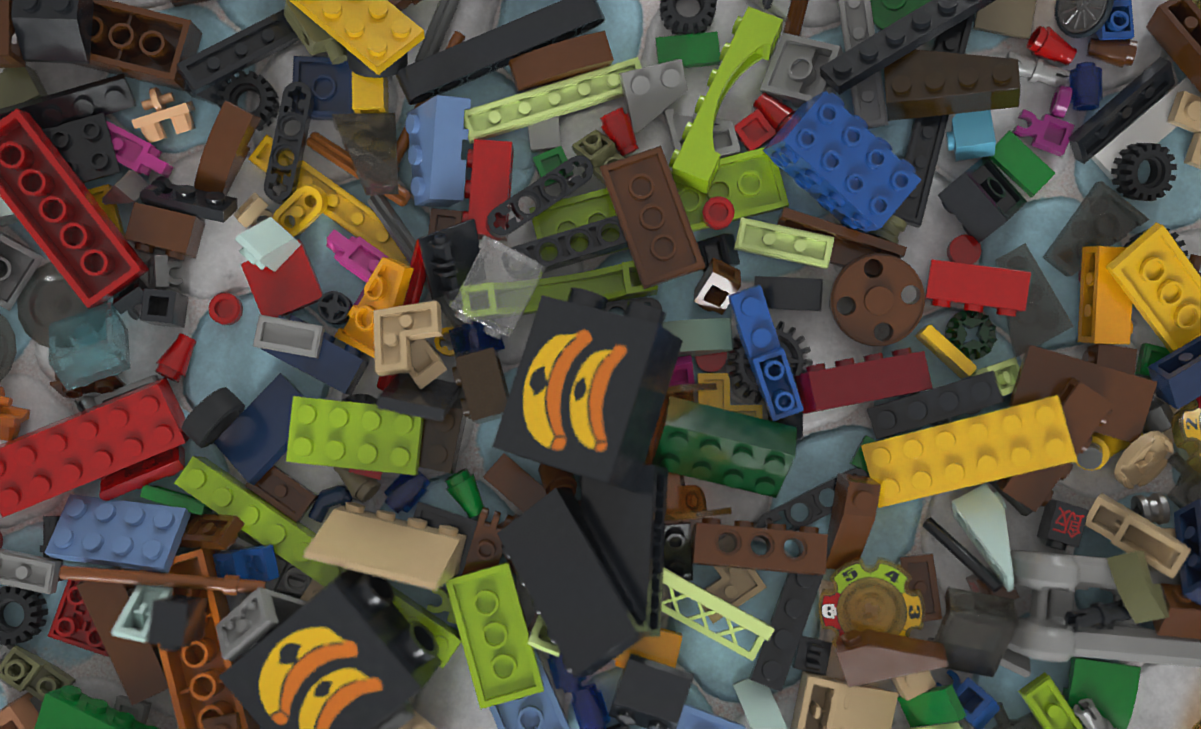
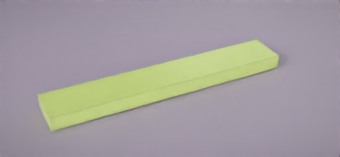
(546, 101)

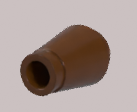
(1114, 52)

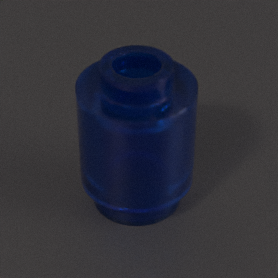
(1086, 86)
(406, 491)
(561, 676)
(590, 707)

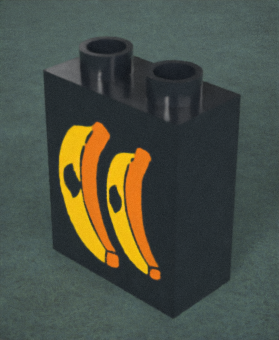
(590, 388)
(336, 660)

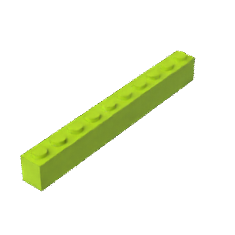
(290, 539)

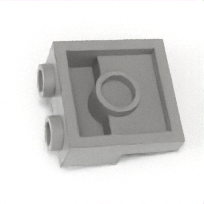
(796, 69)

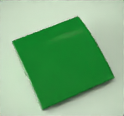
(1107, 684)

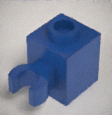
(975, 701)

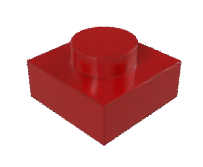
(754, 131)

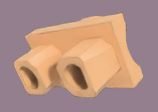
(151, 123)

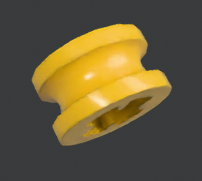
(443, 350)

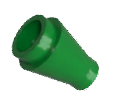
(465, 491)

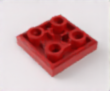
(288, 288)
(73, 622)

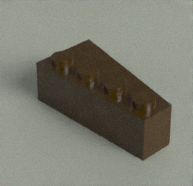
(949, 83)

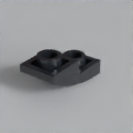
(791, 292)

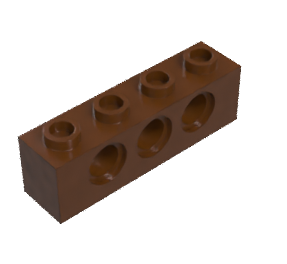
(809, 561)

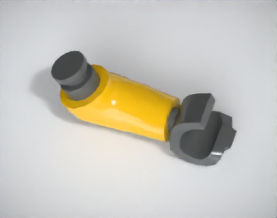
(1104, 447)

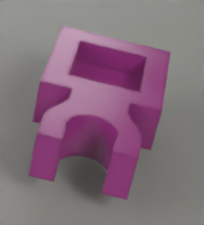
(1047, 134)

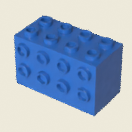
(842, 163)

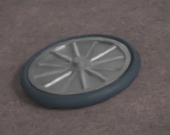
(1082, 17)

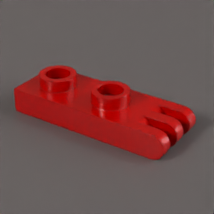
(142, 473)

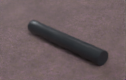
(963, 555)

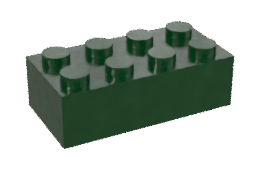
(724, 447)

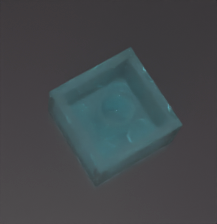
(89, 346)

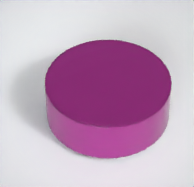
(1060, 101)

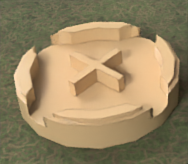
(1143, 460)

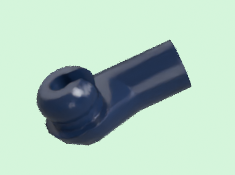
(329, 498)

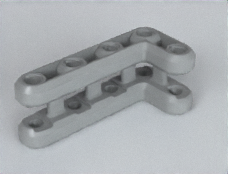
(1052, 640)

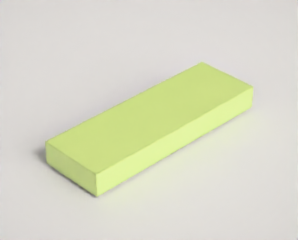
(784, 243)

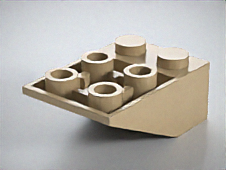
(830, 704)

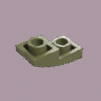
(598, 150)
(1135, 587)
(32, 673)

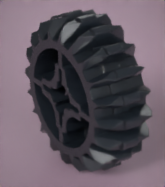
(741, 363)

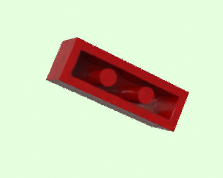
(489, 183)
(977, 287)

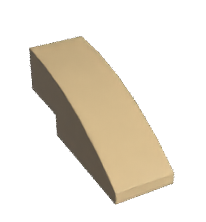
(1135, 533)

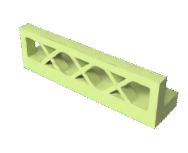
(718, 606)

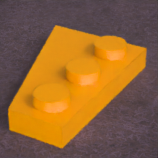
(383, 290)

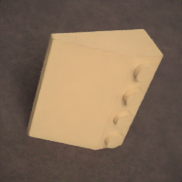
(388, 546)

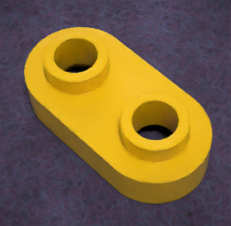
(301, 209)

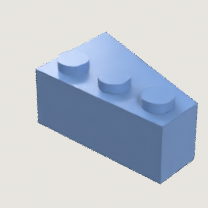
(436, 150)

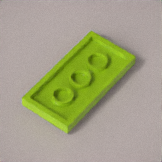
(353, 436)
(494, 635)

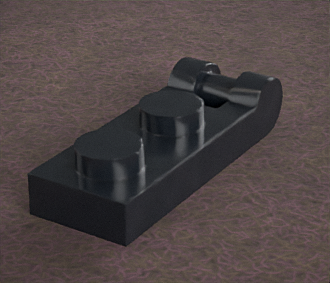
(188, 200)

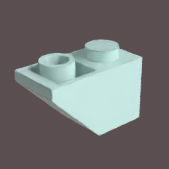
(267, 244)

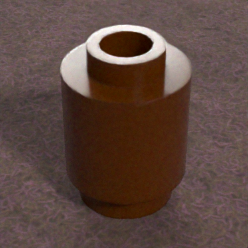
(556, 478)

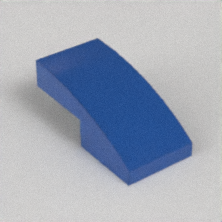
(248, 562)

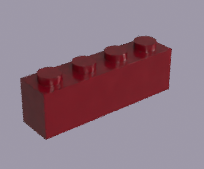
(864, 381)

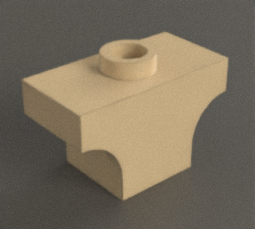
(425, 362)

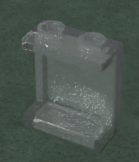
(497, 288)

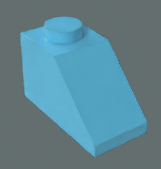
(972, 135)

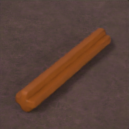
(342, 159)

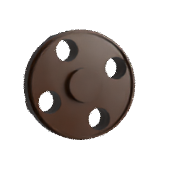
(877, 299)

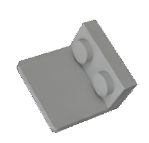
(254, 620)

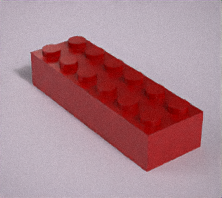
(63, 213)
(89, 445)

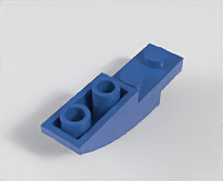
(765, 353)

